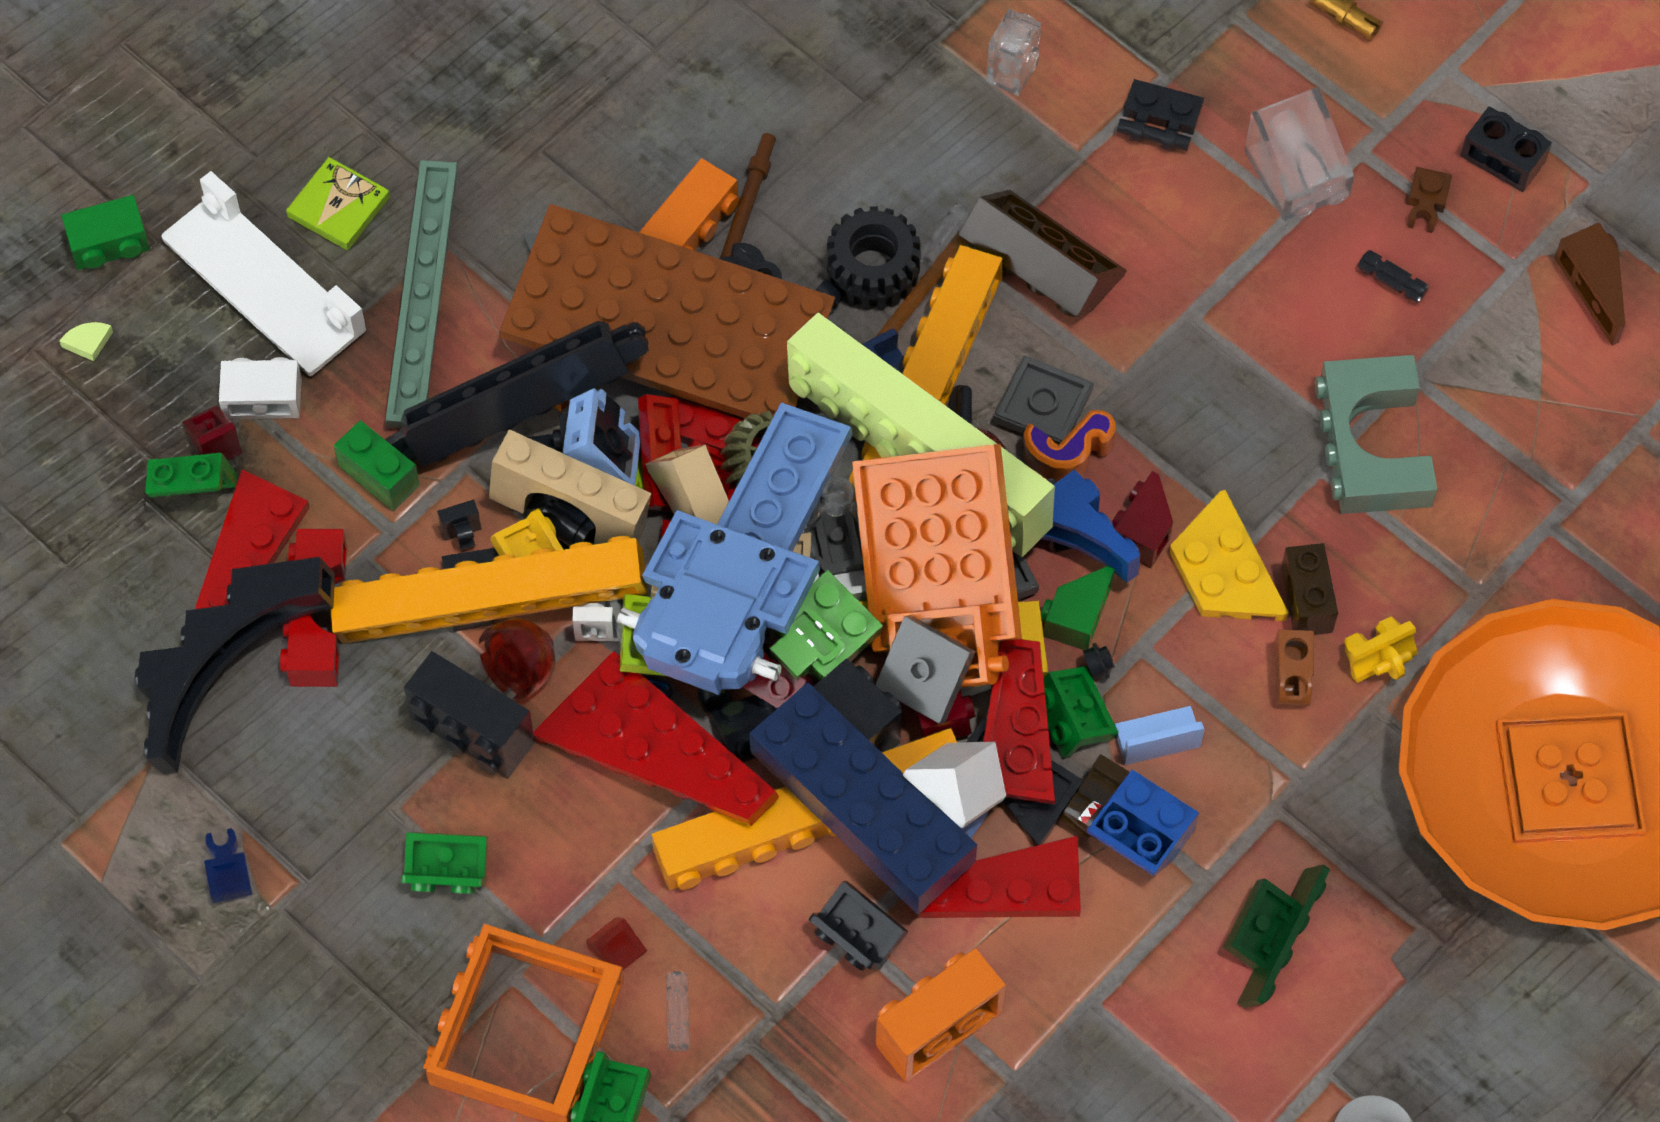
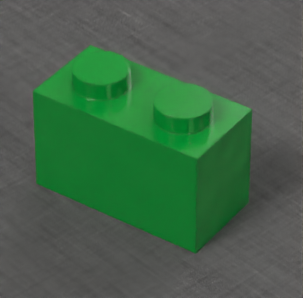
(105, 232)
(376, 465)

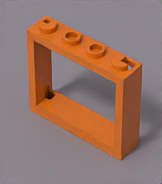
(466, 988)

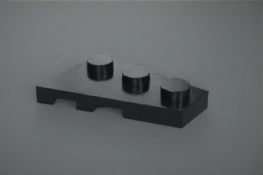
(1036, 817)

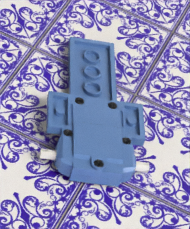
(739, 575)

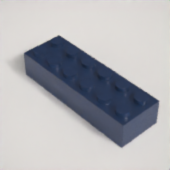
(862, 798)

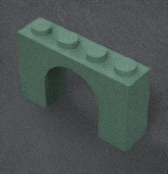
(1360, 478)

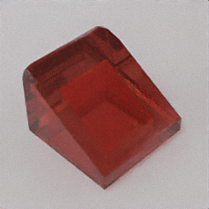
(617, 943)

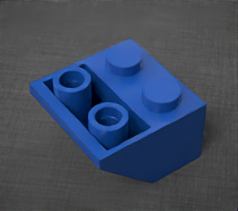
(1144, 823)

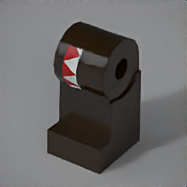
(1093, 794)

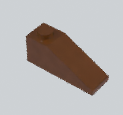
(1593, 269)

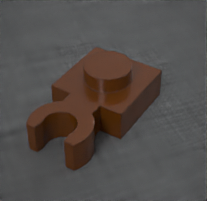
(1428, 195)

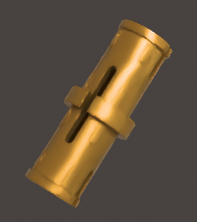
(1349, 14)

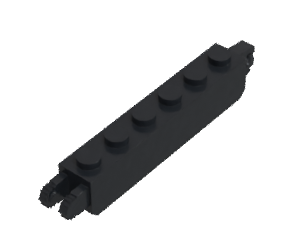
(518, 391)

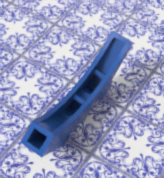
(1084, 528)

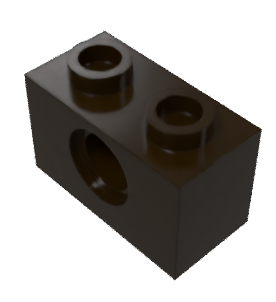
(1309, 588)

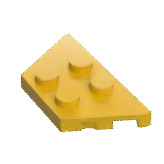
(1224, 566)

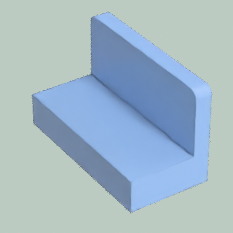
(1159, 735)

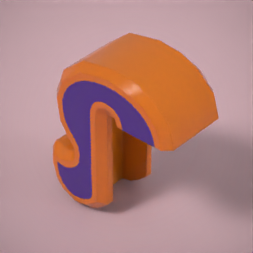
(1055, 461)

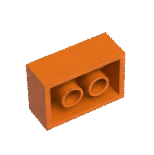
(939, 1014)

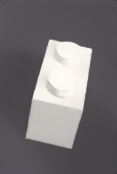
(260, 388)

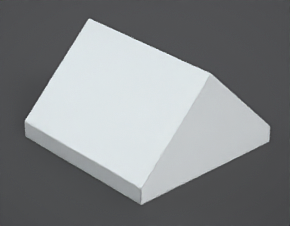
(960, 779)

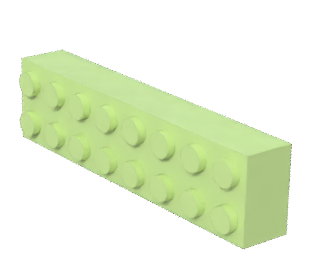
(903, 418)

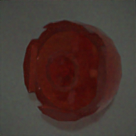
(518, 656)

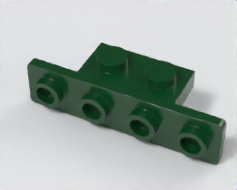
(1269, 929)

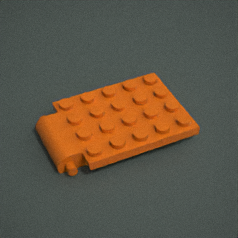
(940, 550)

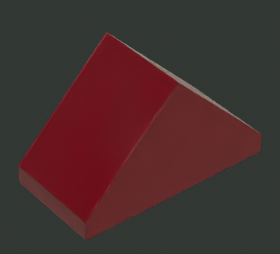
(213, 433)

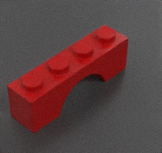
(312, 651)

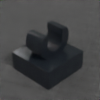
(460, 523)

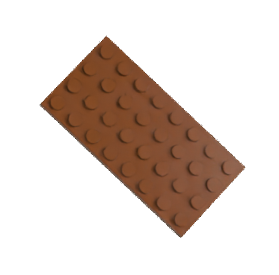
(708, 323)

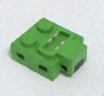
(825, 630)

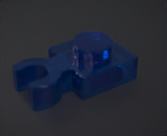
(228, 872)

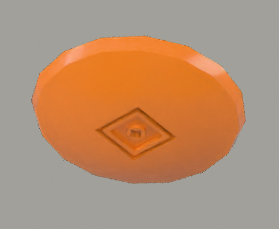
(1499, 729)

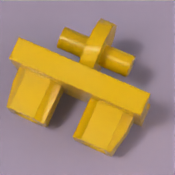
(1384, 653)

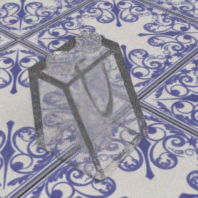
(1299, 155)

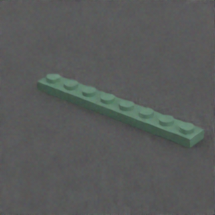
(422, 288)

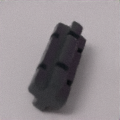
(1393, 276)

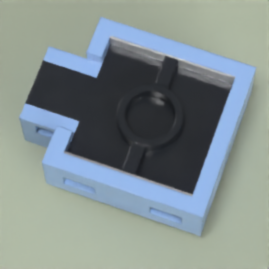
(599, 437)

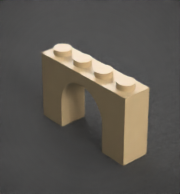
(530, 468)

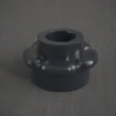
(1099, 661)

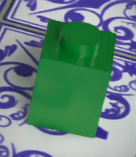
(1077, 608)

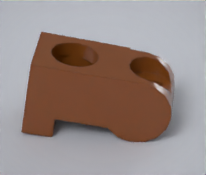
(1294, 666)

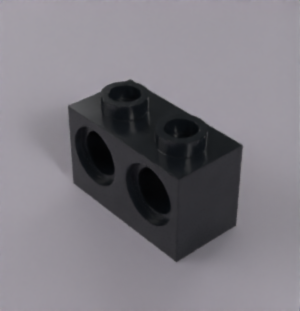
(1502, 155)

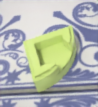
(87, 339)

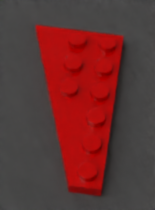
(647, 737)

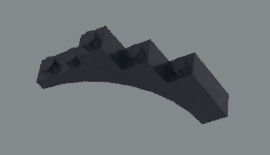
(213, 636)

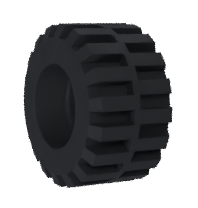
(874, 232)

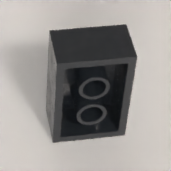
(469, 715)

